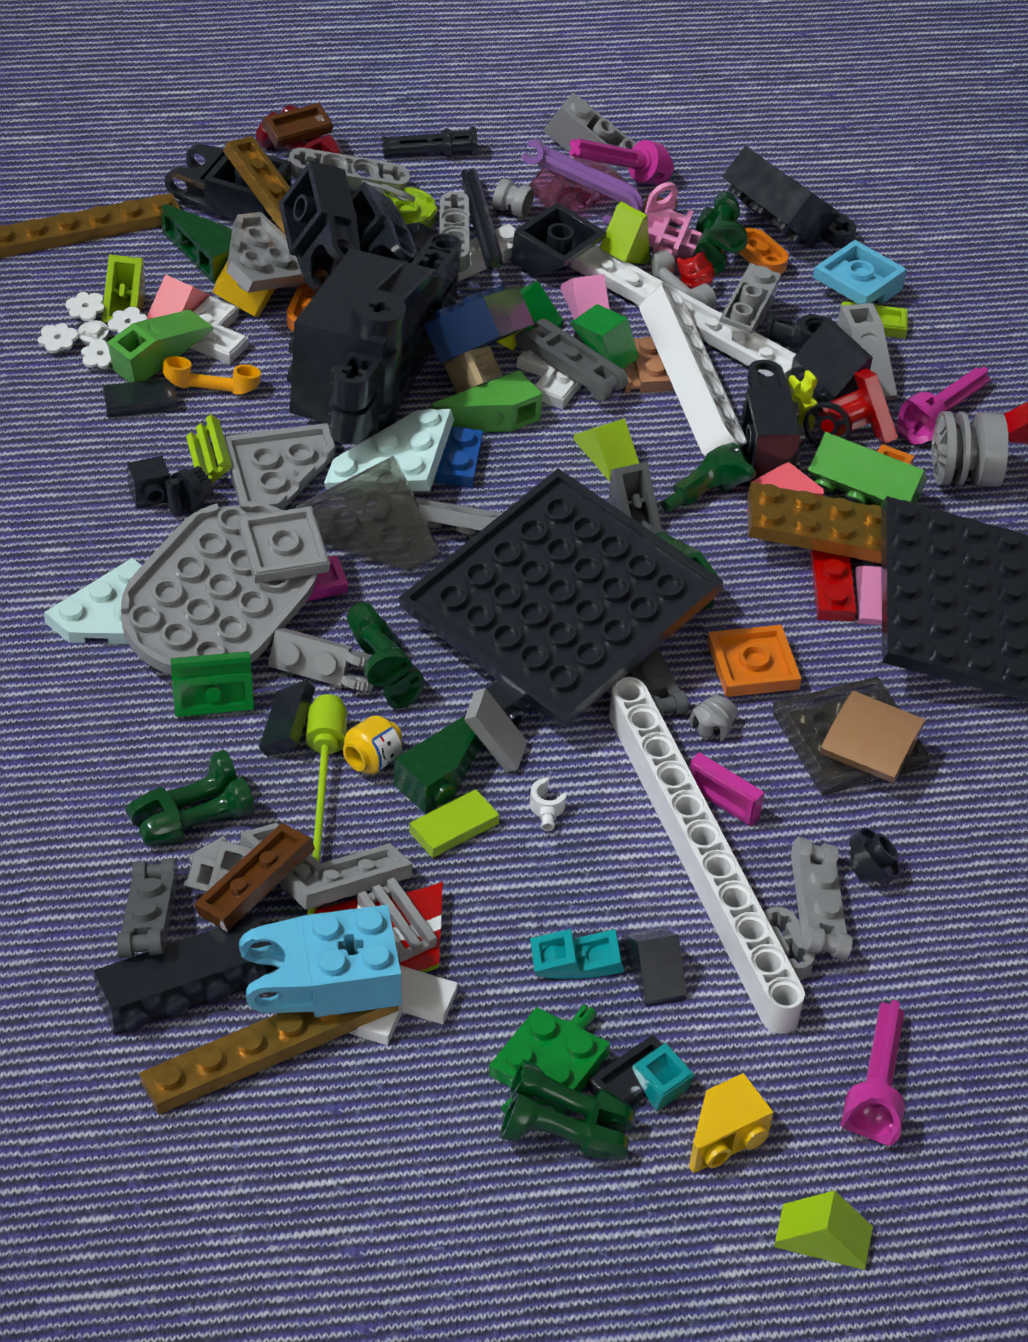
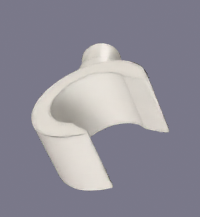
(543, 808)

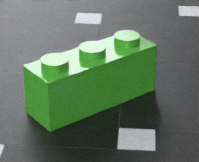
(864, 472)

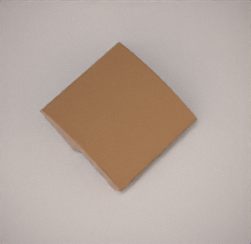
(872, 736)

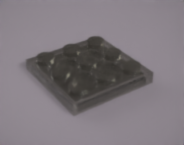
(807, 722)

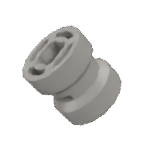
(510, 197)

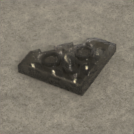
(376, 518)

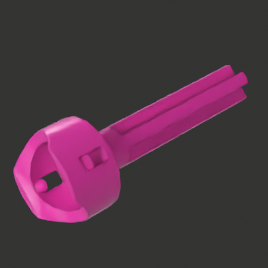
(642, 160)
(923, 407)
(873, 1105)

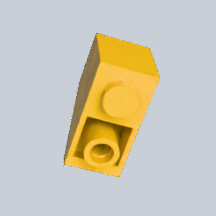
(730, 1121)

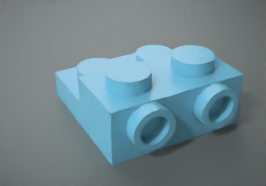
(861, 274)

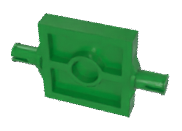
(557, 1047)

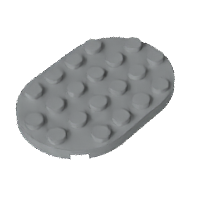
(201, 593)

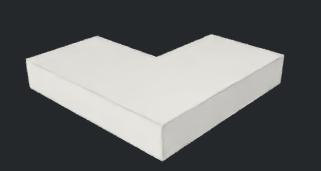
(221, 342)
(554, 384)
(421, 996)

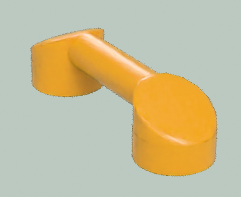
(178, 372)

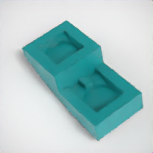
(566, 957)

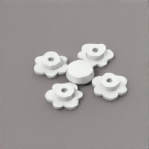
(92, 333)

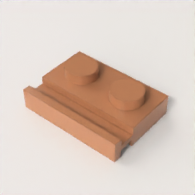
(648, 370)

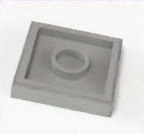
(283, 544)

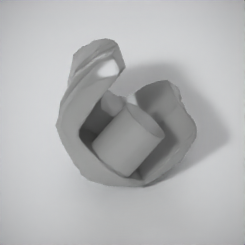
(712, 713)

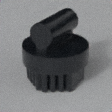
(188, 489)

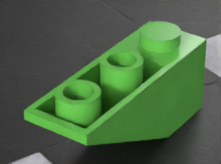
(144, 345)
(496, 405)

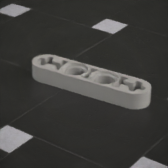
(386, 170)
(457, 222)

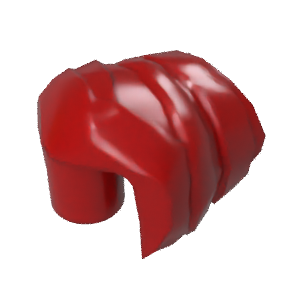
(696, 270)

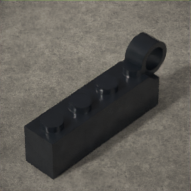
(183, 977)

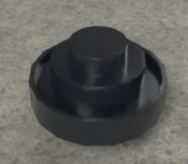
(873, 857)

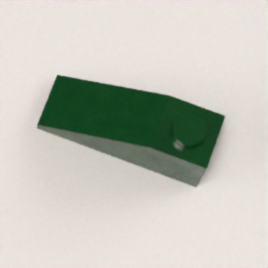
(198, 239)
(437, 766)

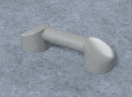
(664, 266)

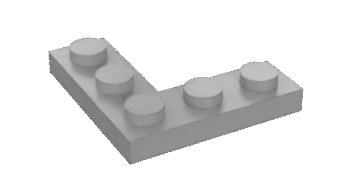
(344, 877)

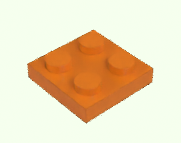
(753, 660)

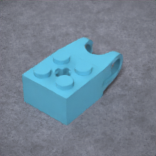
(326, 963)

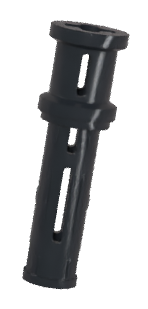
(445, 142)

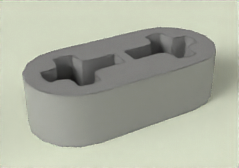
(791, 940)

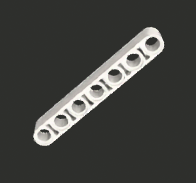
(690, 370)

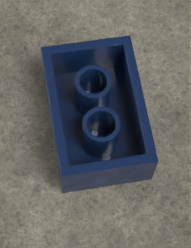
(478, 321)

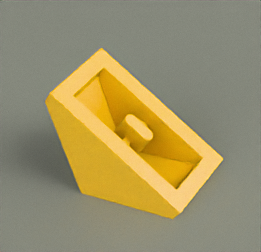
(229, 290)

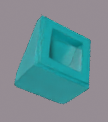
(663, 1076)

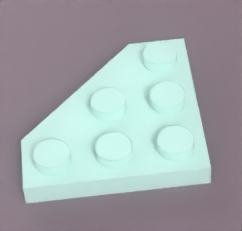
(414, 441)
(94, 609)

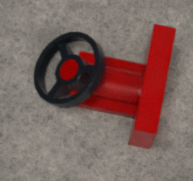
(854, 411)

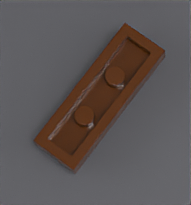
(254, 876)

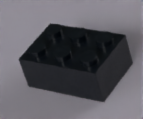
(777, 198)

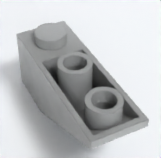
(581, 121)
(751, 298)
(866, 328)

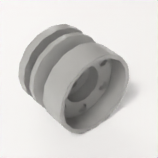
(970, 449)

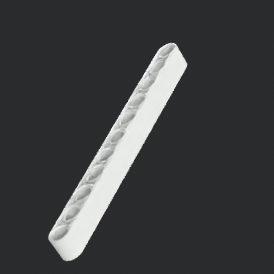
(707, 857)

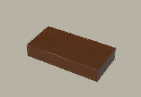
(297, 125)

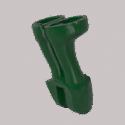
(720, 230)
(388, 662)
(158, 809)
(602, 1114)

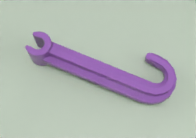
(584, 175)

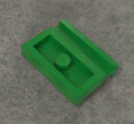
(212, 683)

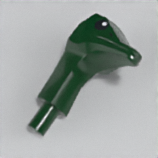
(721, 468)

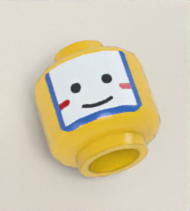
(372, 744)

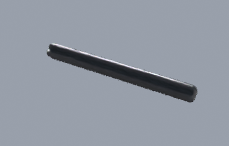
(482, 220)

